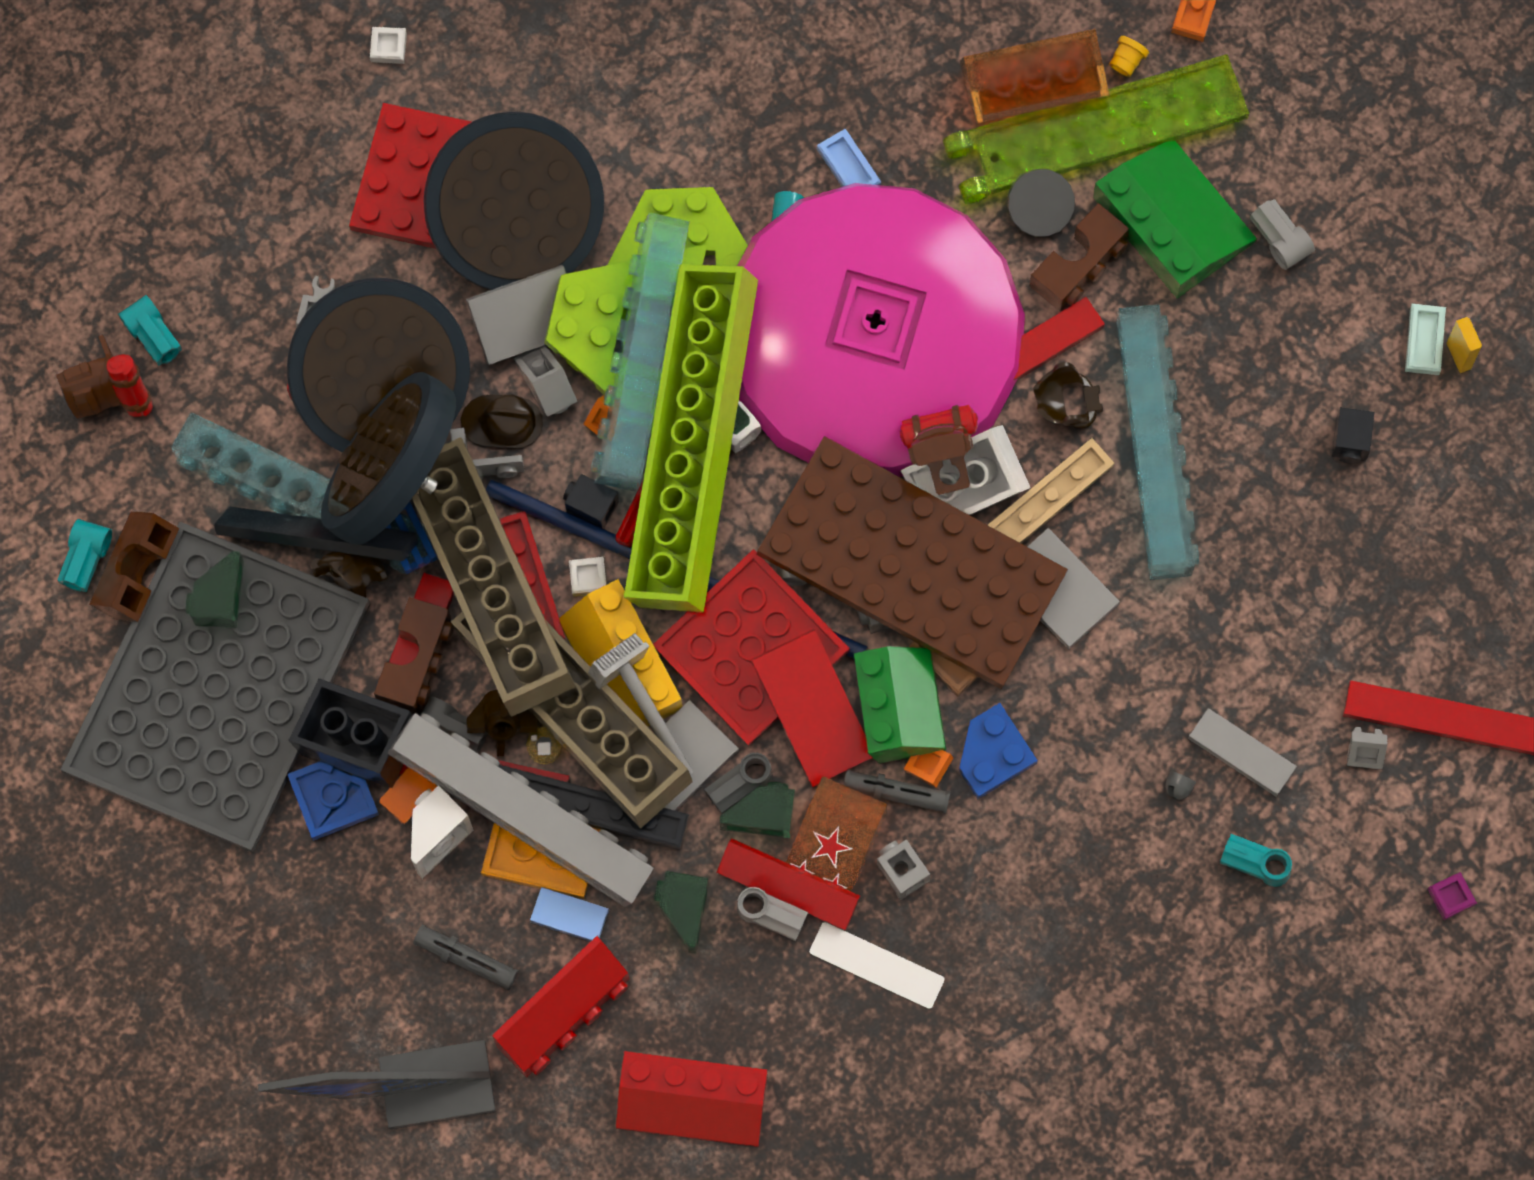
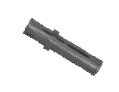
(897, 791)
(428, 938)

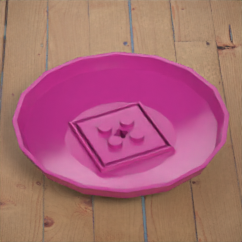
(944, 306)

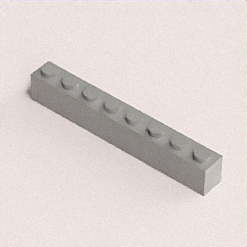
(520, 809)

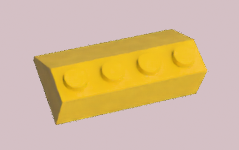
(603, 622)

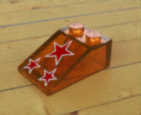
(837, 833)

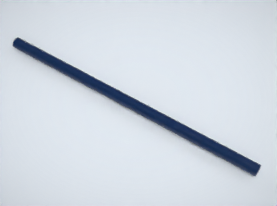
(591, 532)

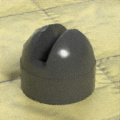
(1179, 785)

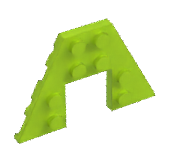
(708, 224)
(588, 315)

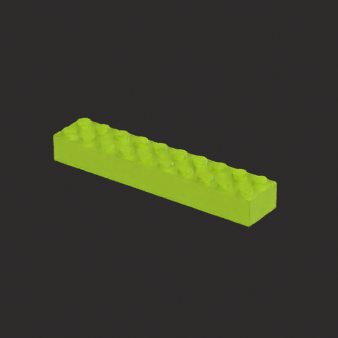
(691, 438)

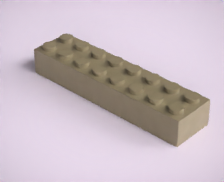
(490, 583)
(606, 738)

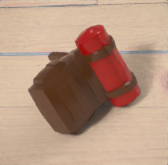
(105, 384)
(941, 438)

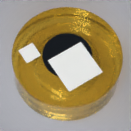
(543, 746)

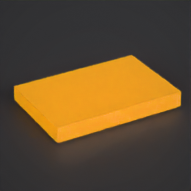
(519, 863)

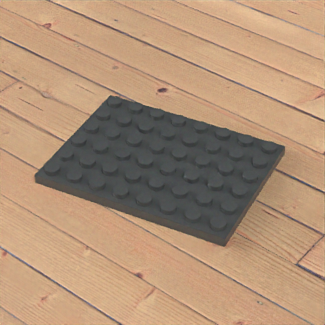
(206, 712)

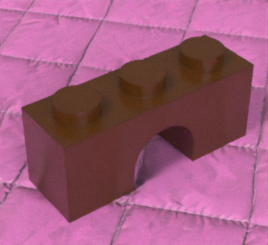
(1062, 280)
(139, 544)
(407, 684)

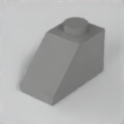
(546, 380)

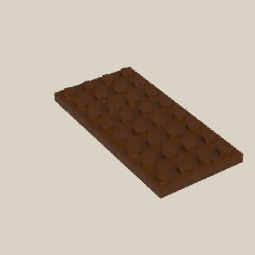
(912, 562)

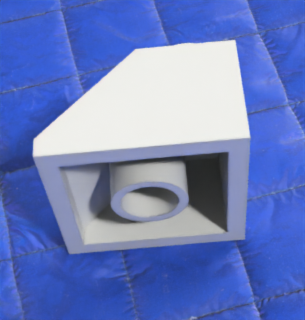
(436, 829)

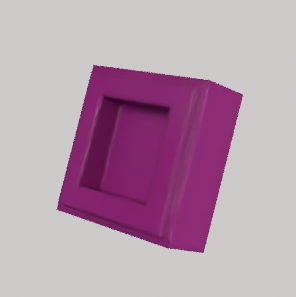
(1452, 896)

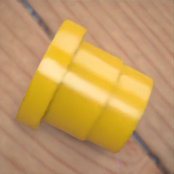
(1127, 56)

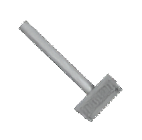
(620, 662)

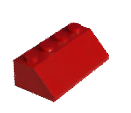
(561, 1008)
(691, 1099)

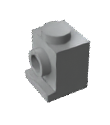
(902, 854)

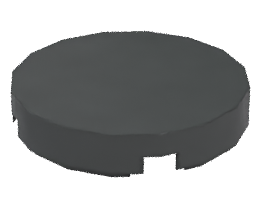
(1040, 202)

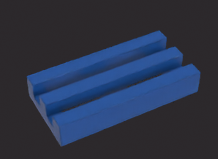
(419, 561)

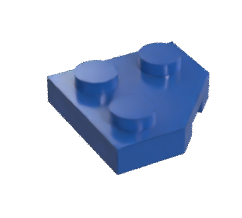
(993, 752)
(331, 799)

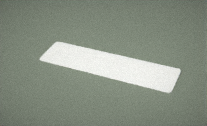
(877, 965)

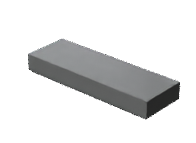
(1242, 752)

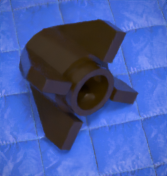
(496, 720)

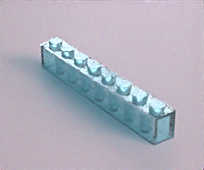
(640, 353)
(1155, 442)

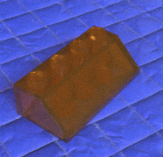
(1034, 76)

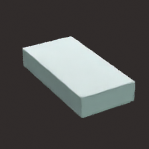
(1425, 339)

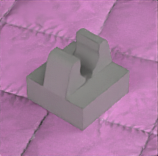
(1367, 749)

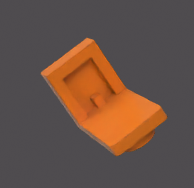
(402, 797)

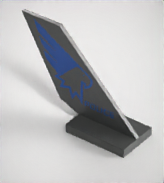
(415, 1085)

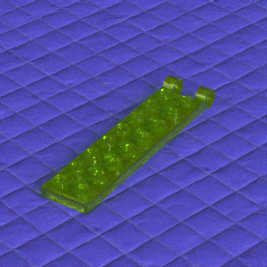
(1102, 128)

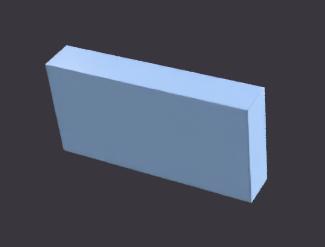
(847, 160)
(569, 915)

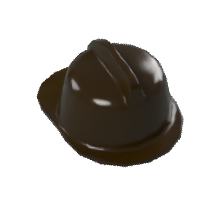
(502, 421)

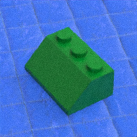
(899, 702)

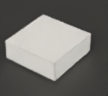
(388, 45)
(587, 575)

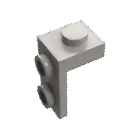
(501, 466)

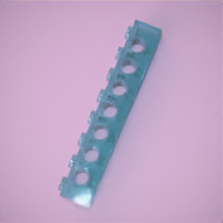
(201, 434)

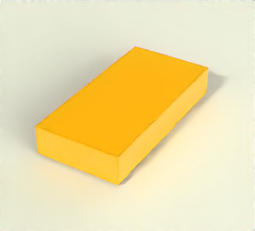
(1464, 344)

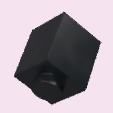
(1353, 435)
(590, 501)

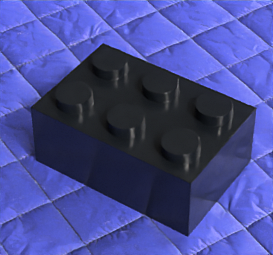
(350, 732)

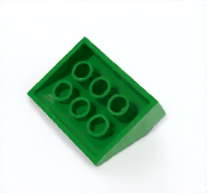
(1173, 216)

